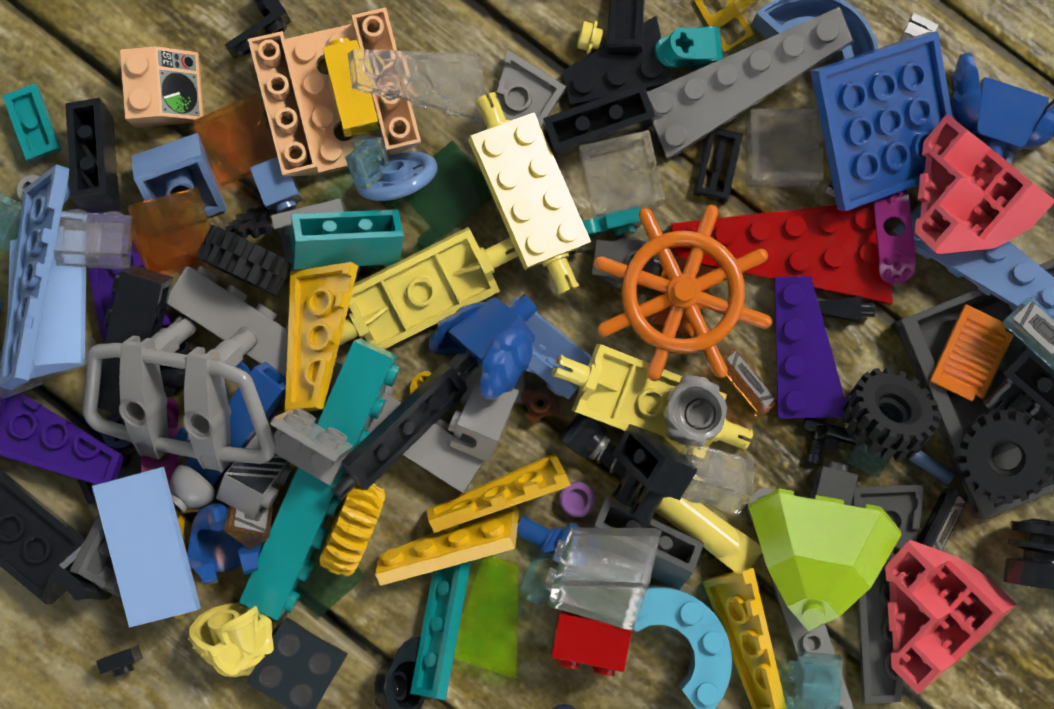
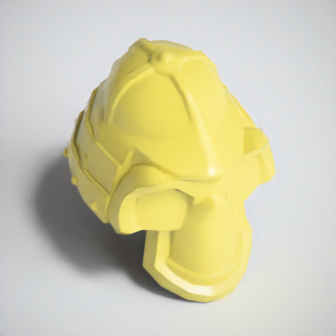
(232, 638)

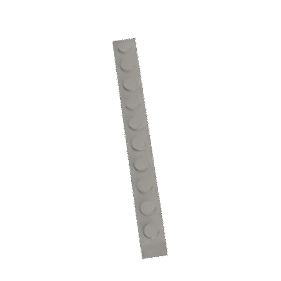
(226, 312)

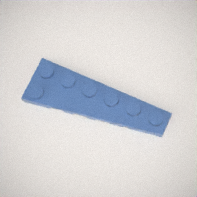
(32, 265)
(997, 271)

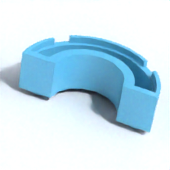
(708, 641)

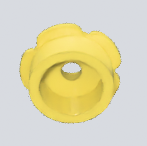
(589, 36)

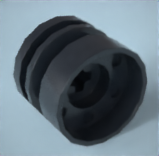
(1037, 563)

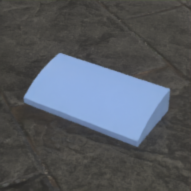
(62, 320)

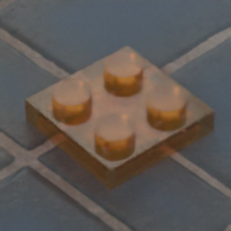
(236, 138)
(171, 228)

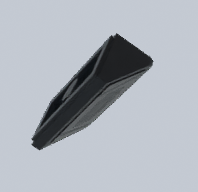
(942, 518)

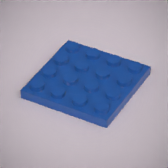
(878, 115)

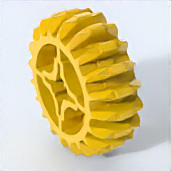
(352, 530)

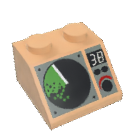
(161, 86)

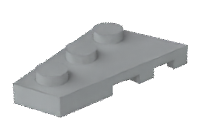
(527, 90)

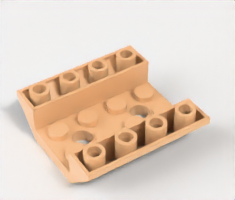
(303, 103)

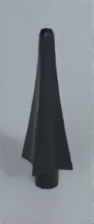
(847, 308)

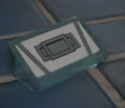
(1034, 328)

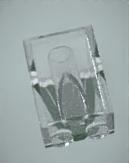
(603, 573)

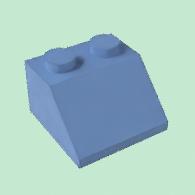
(176, 169)

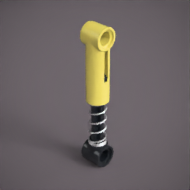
(693, 519)

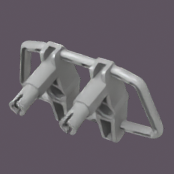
(204, 396)

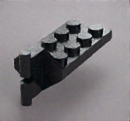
(40, 547)

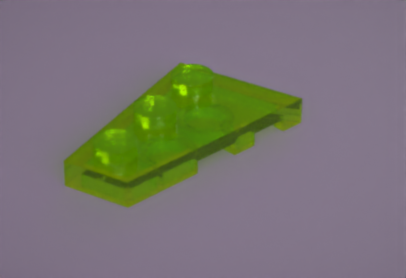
(490, 618)

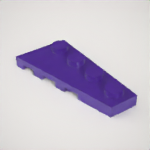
(804, 360)
(50, 442)

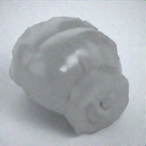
(694, 411)

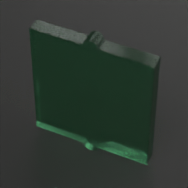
(325, 588)

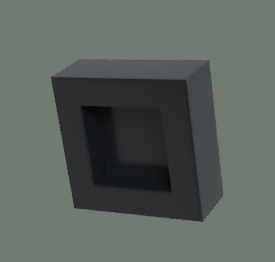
(120, 662)

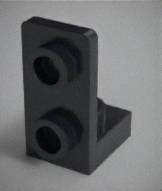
(273, 23)

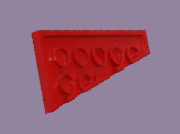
(815, 242)

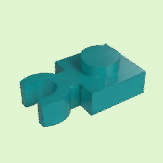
(621, 223)

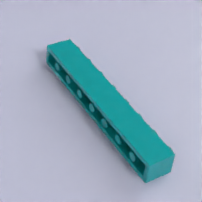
(310, 501)

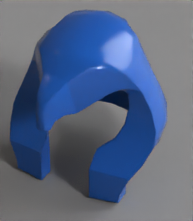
(214, 550)

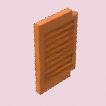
(971, 354)

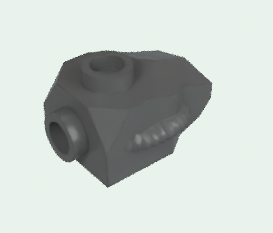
(622, 250)

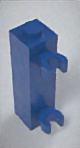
(270, 389)

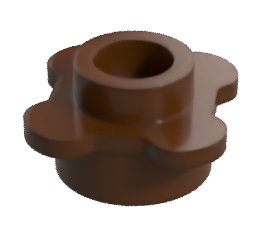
(535, 412)

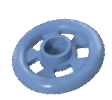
(402, 178)

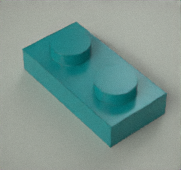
(32, 123)

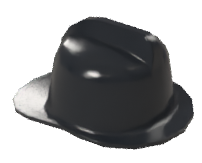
(395, 679)

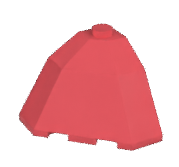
(972, 194)
(937, 611)

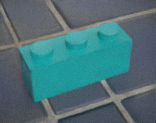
(346, 237)

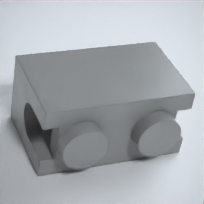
(481, 422)

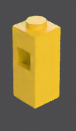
(353, 106)

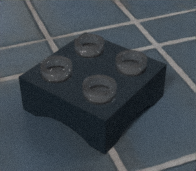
(297, 667)

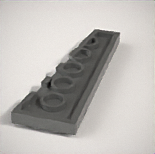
(878, 678)

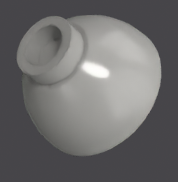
(190, 489)

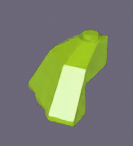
(821, 551)

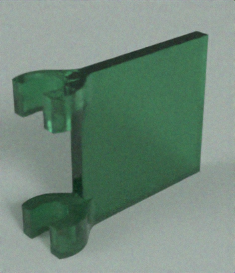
(449, 197)

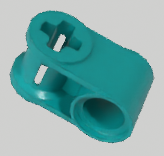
(690, 47)

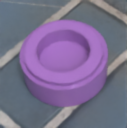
(577, 499)

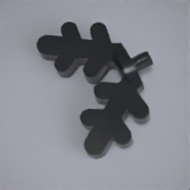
(247, 225)

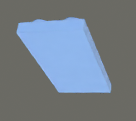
(146, 547)

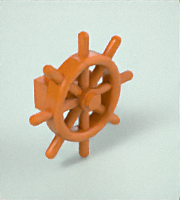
(684, 293)

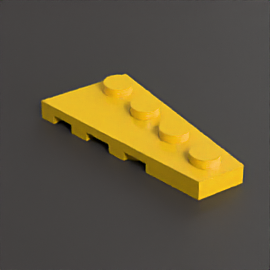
(315, 327)
(506, 491)
(440, 550)
(741, 613)

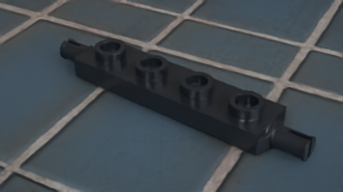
(404, 426)

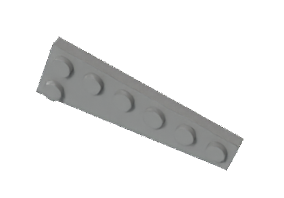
(722, 90)

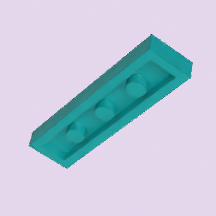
(440, 631)

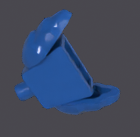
(998, 112)
(491, 336)

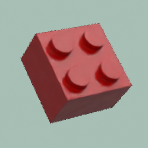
(589, 643)

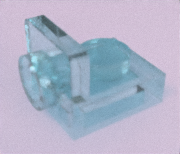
(367, 161)

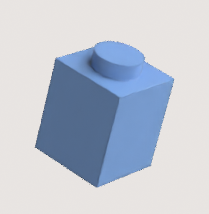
(276, 191)

